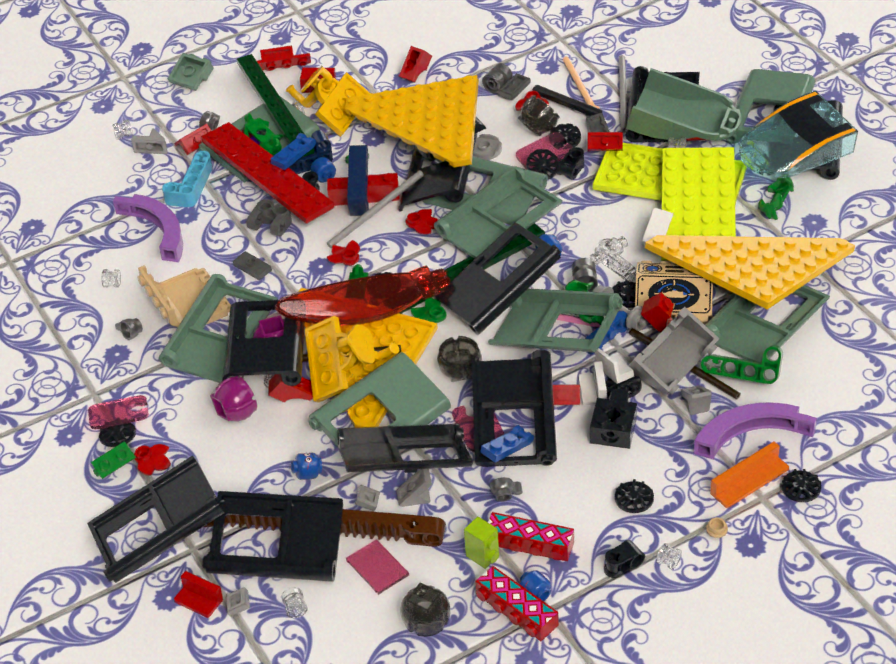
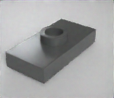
(514, 86)
(597, 123)
(252, 265)

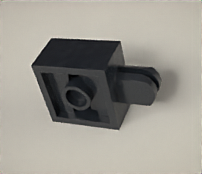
(613, 420)

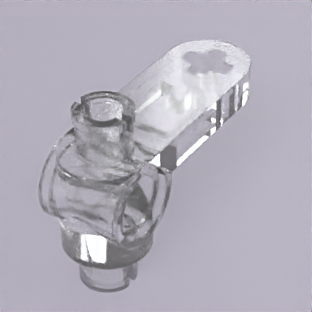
(609, 253)

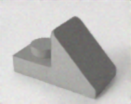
(149, 144)
(698, 399)
(415, 489)

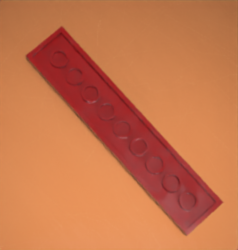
(256, 165)

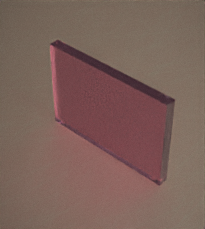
(377, 566)

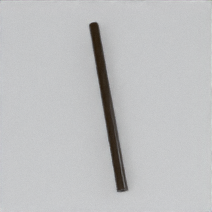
(695, 370)

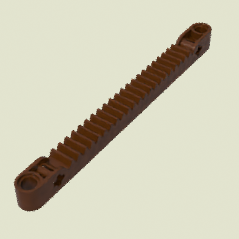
(426, 531)

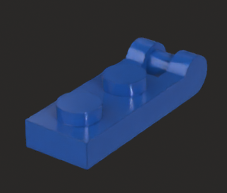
(293, 151)
(618, 325)
(507, 444)

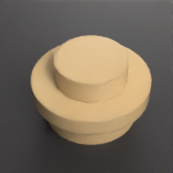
(717, 527)

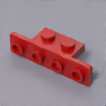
(282, 57)

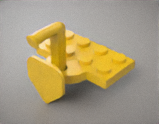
(332, 96)
(335, 352)

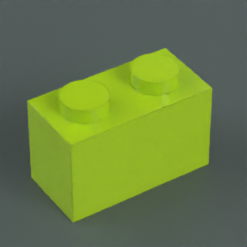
(481, 542)

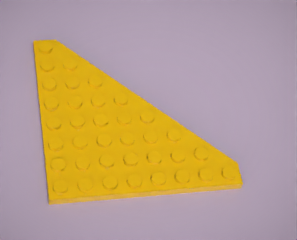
(430, 116)
(753, 267)
(401, 329)

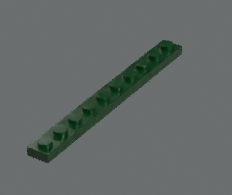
(270, 98)
(513, 247)

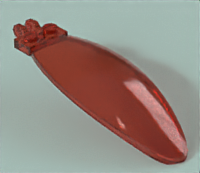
(363, 298)

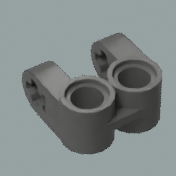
(267, 213)

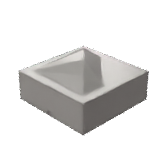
(367, 497)
(237, 601)

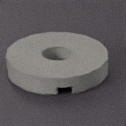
(492, 150)

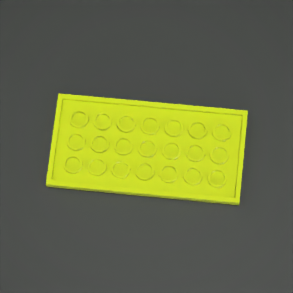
(639, 172)
(699, 191)

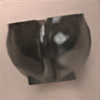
(538, 116)
(455, 357)
(422, 620)

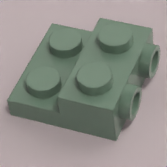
(190, 71)

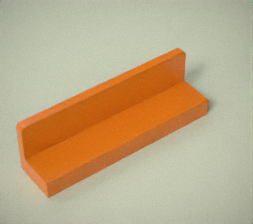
(748, 475)

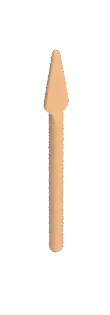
(578, 82)

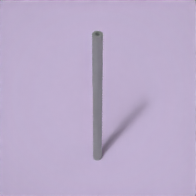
(623, 99)
(359, 221)

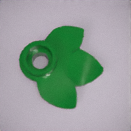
(431, 312)

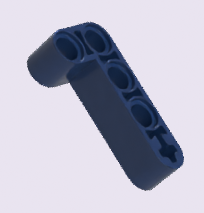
(321, 149)
(358, 180)

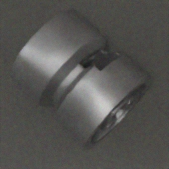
(497, 78)
(585, 271)

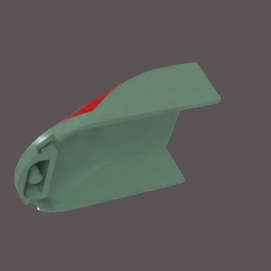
(682, 110)

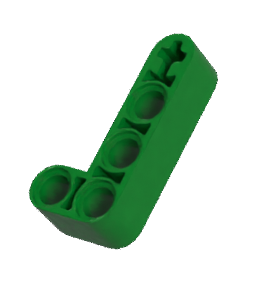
(740, 365)

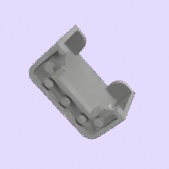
(674, 352)

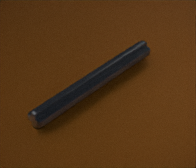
(566, 101)

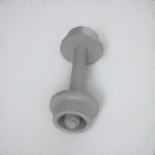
(634, 317)

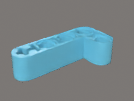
(188, 192)

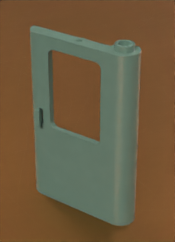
(769, 88)
(306, 124)
(512, 207)
(474, 229)
(538, 310)
(751, 335)
(202, 351)
(398, 387)

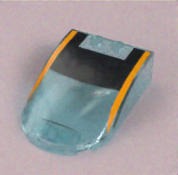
(798, 138)

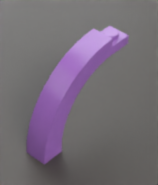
(159, 214)
(750, 418)

